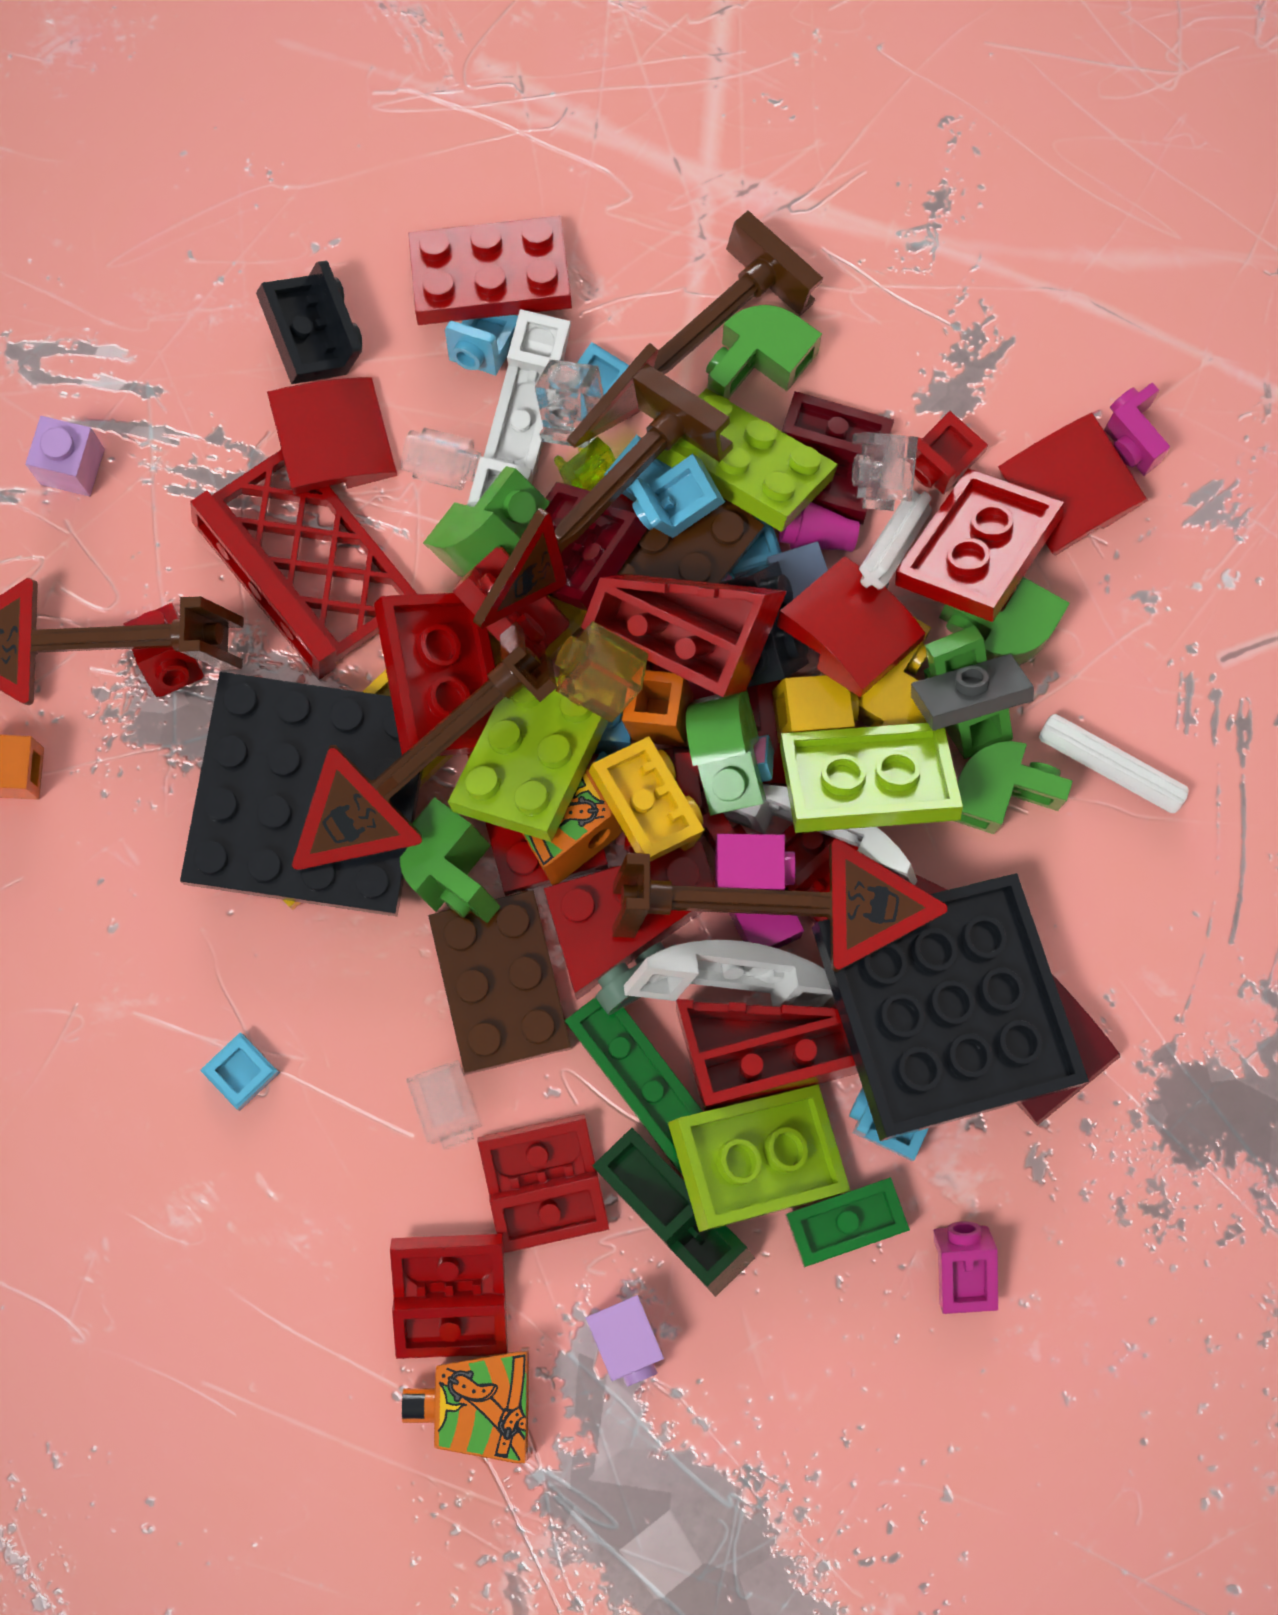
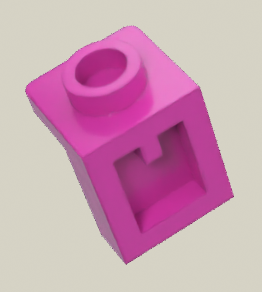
(967, 1268)

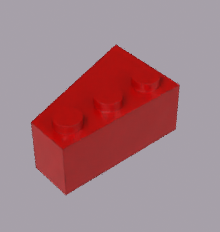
(587, 909)
(761, 1050)

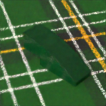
(664, 1205)

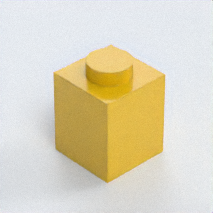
(813, 705)

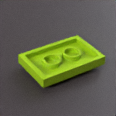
(765, 469)
(528, 763)
(869, 777)
(758, 1157)

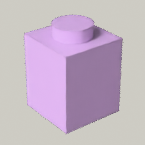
(65, 456)
(626, 1341)

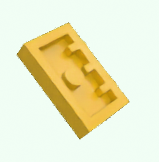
(647, 799)

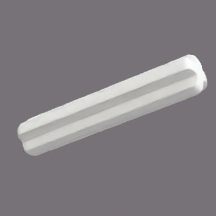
(895, 541)
(1114, 763)

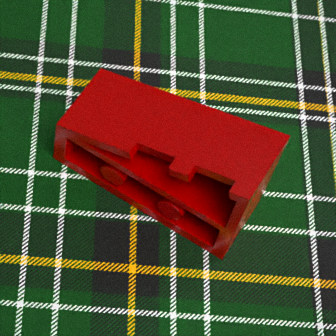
(688, 626)

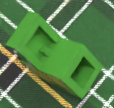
(762, 339)
(496, 520)
(1020, 628)
(959, 651)
(721, 744)
(996, 775)
(443, 859)

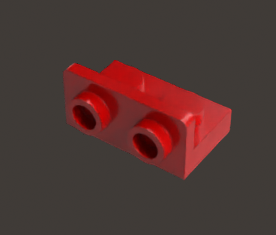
(540, 620)

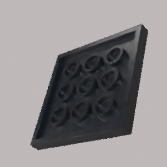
(259, 785)
(956, 1014)

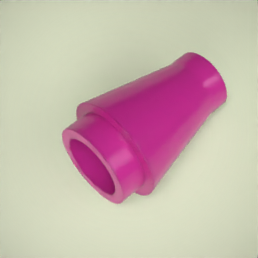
(821, 525)

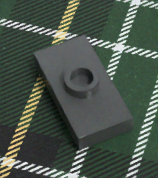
(972, 692)

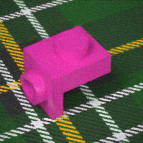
(1133, 434)

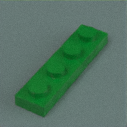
(634, 1071)

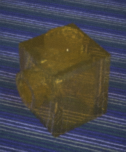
(600, 671)

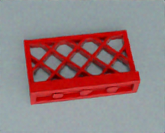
(267, 584)

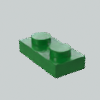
(847, 1222)

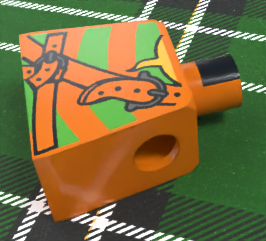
(581, 834)
(476, 1406)

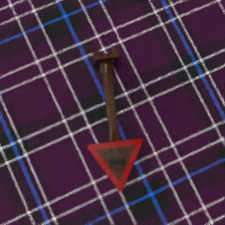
(768, 266)
(536, 561)
(198, 633)
(354, 814)
(864, 905)

